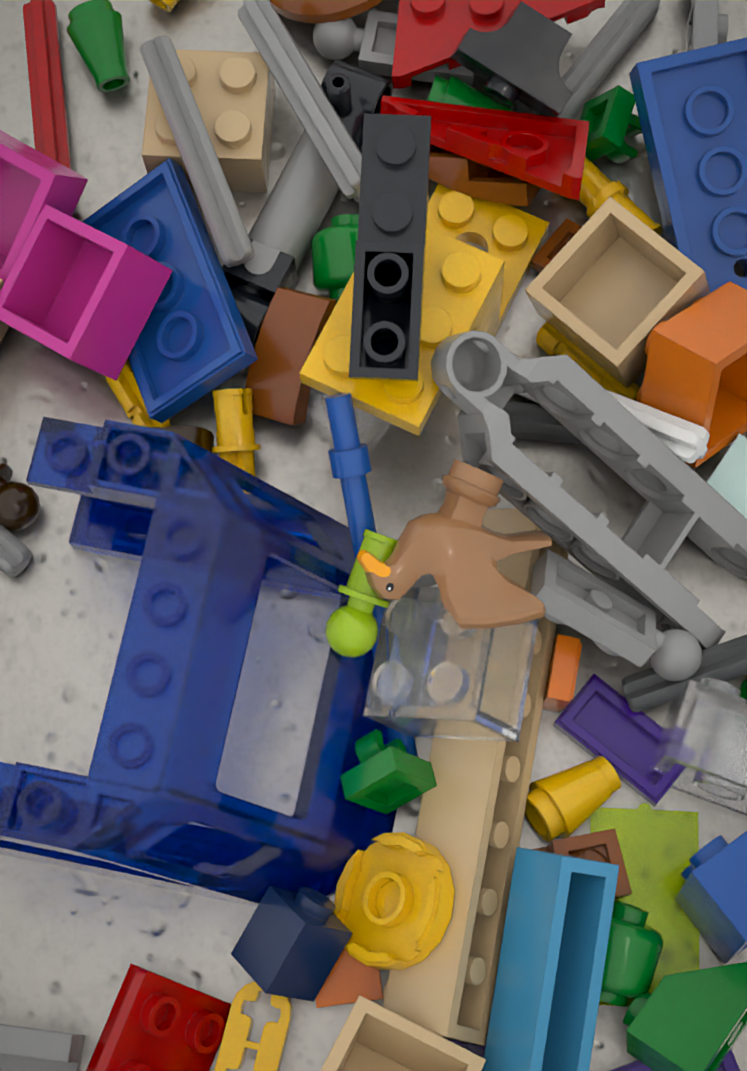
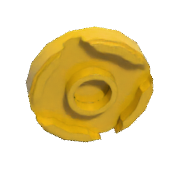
(395, 901)

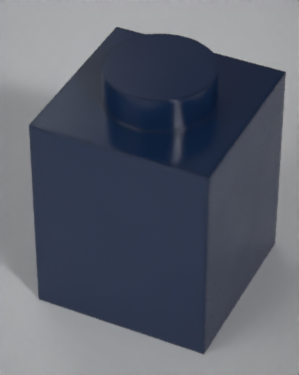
(292, 942)

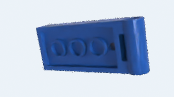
(697, 152)

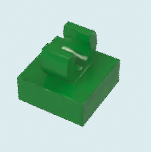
(609, 123)
(386, 775)

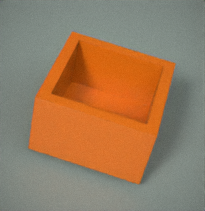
(701, 366)

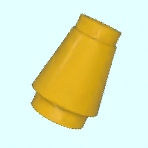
(569, 797)

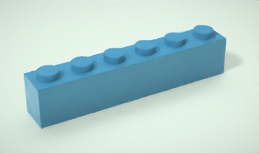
(551, 963)

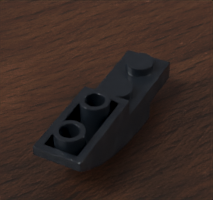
(390, 248)

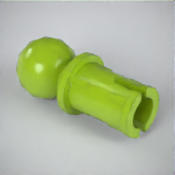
(352, 627)

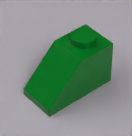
(689, 1019)

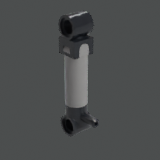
(300, 199)

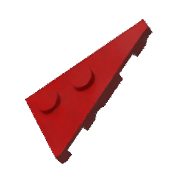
(432, 28)
(523, 145)

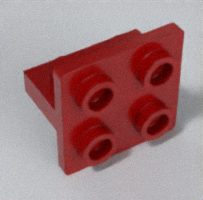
(160, 1026)

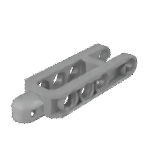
(482, 378)

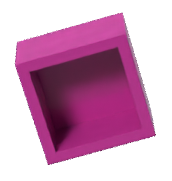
(27, 184)
(81, 292)

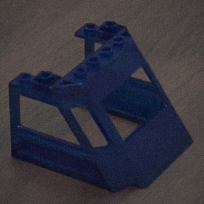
(179, 673)

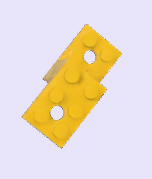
(460, 294)

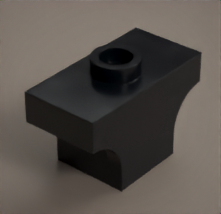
(519, 60)

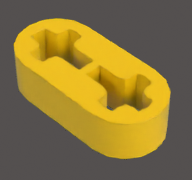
(239, 1029)

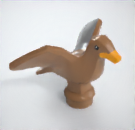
(460, 556)

